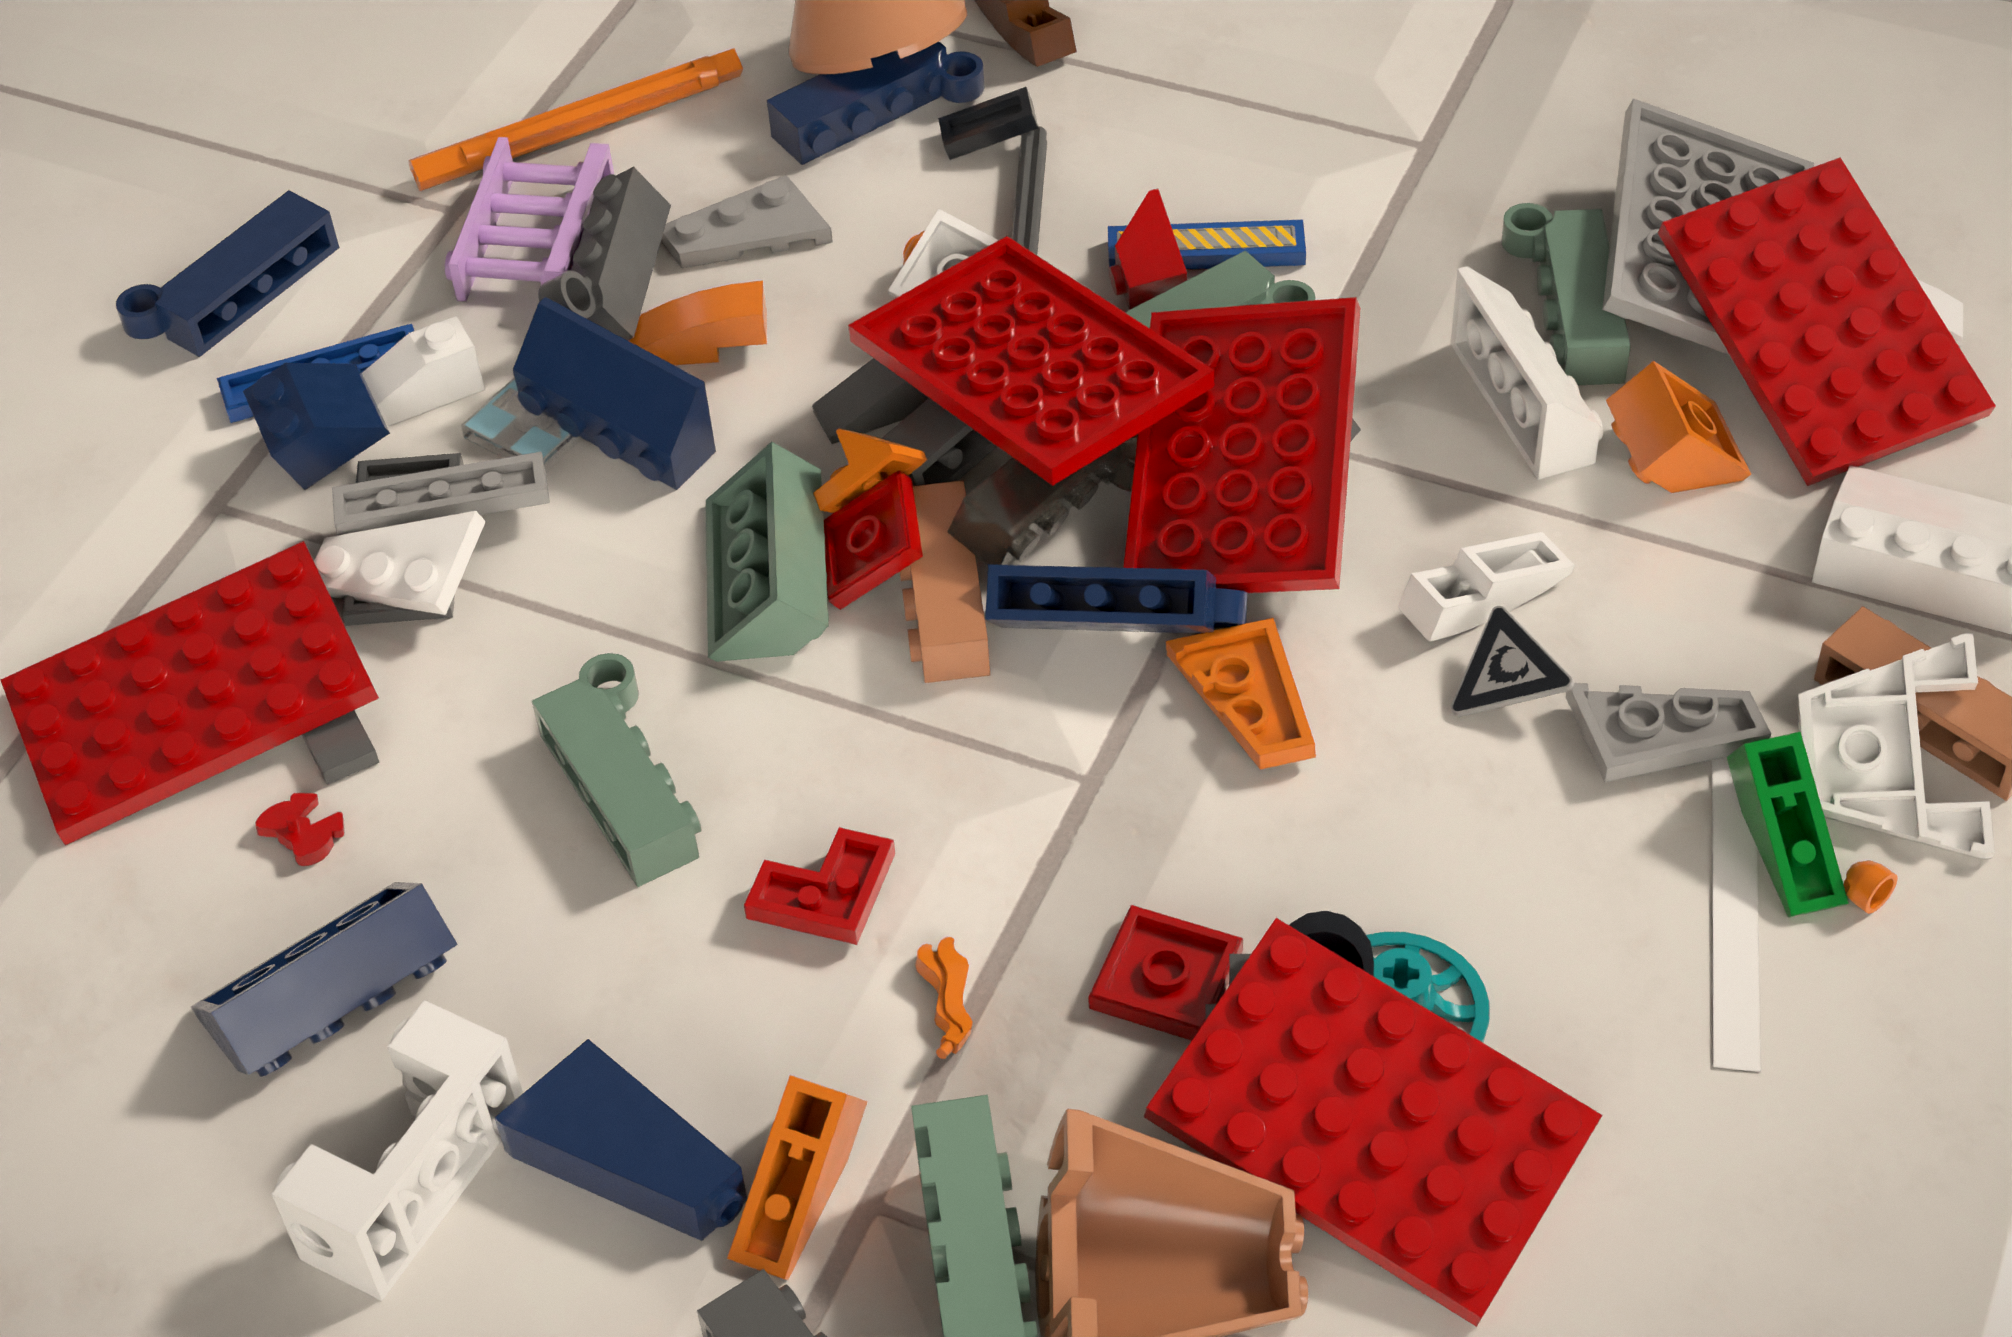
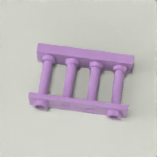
(492, 198)

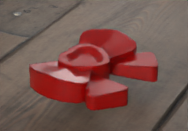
(293, 829)

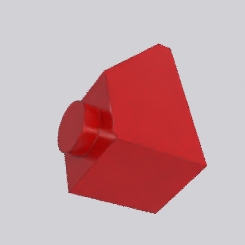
(1147, 255)

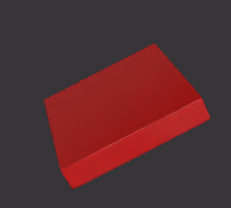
(871, 539)
(1163, 972)

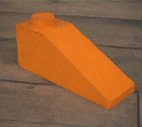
(796, 1175)

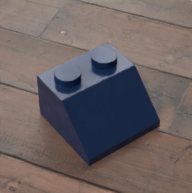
(315, 417)

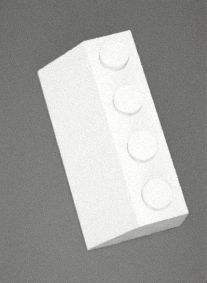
(1522, 378)

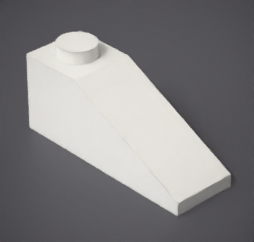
(425, 372)

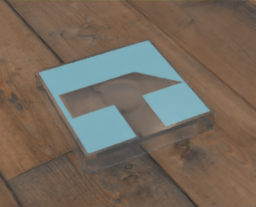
(511, 430)

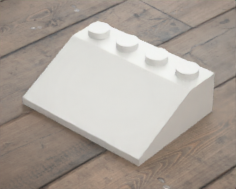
(1920, 548)

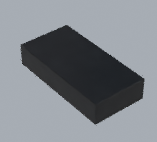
(988, 123)

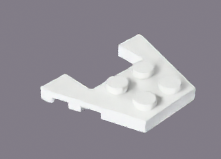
(1868, 750)

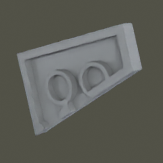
(751, 220)

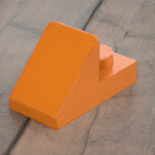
(869, 464)

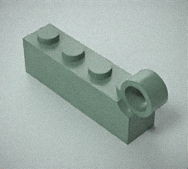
(1572, 275)
(1228, 284)
(613, 769)

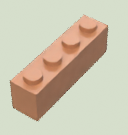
(944, 593)
(1959, 727)

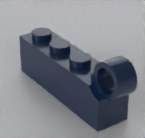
(850, 104)
(232, 277)
(1111, 599)

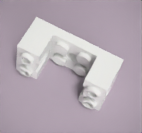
(375, 1224)

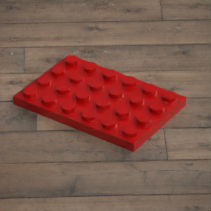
(1825, 321)
(1031, 359)
(1259, 462)
(186, 692)
(1375, 1118)

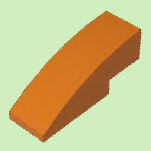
(702, 322)

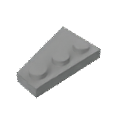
(1658, 732)

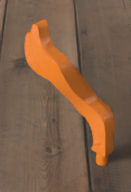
(948, 975)

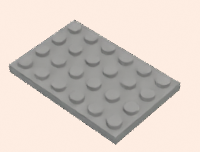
(1665, 172)

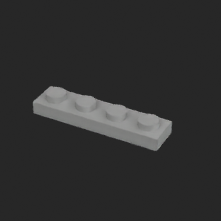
(442, 492)

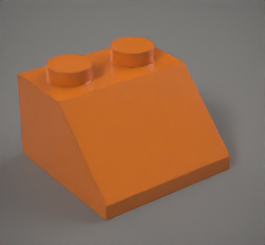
(1674, 433)

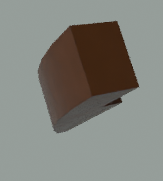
(1031, 28)

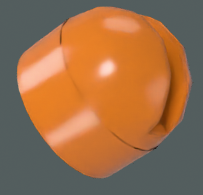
(1869, 885)

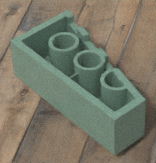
(968, 1221)

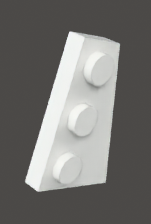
(403, 563)

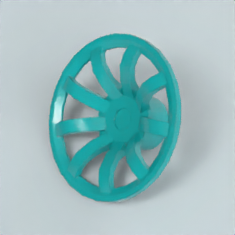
(1412, 976)

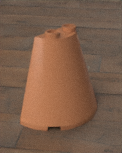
(1160, 1240)

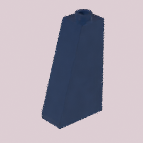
(622, 1143)

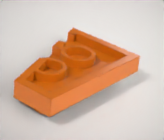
(1249, 689)

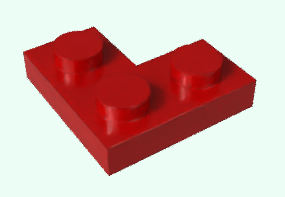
(828, 901)

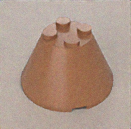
(847, 33)

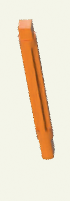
(577, 117)

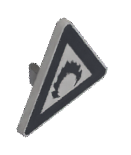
(1507, 669)

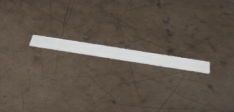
(1734, 930)

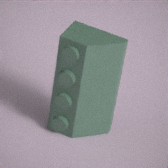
(765, 559)

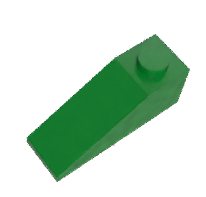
(1788, 822)

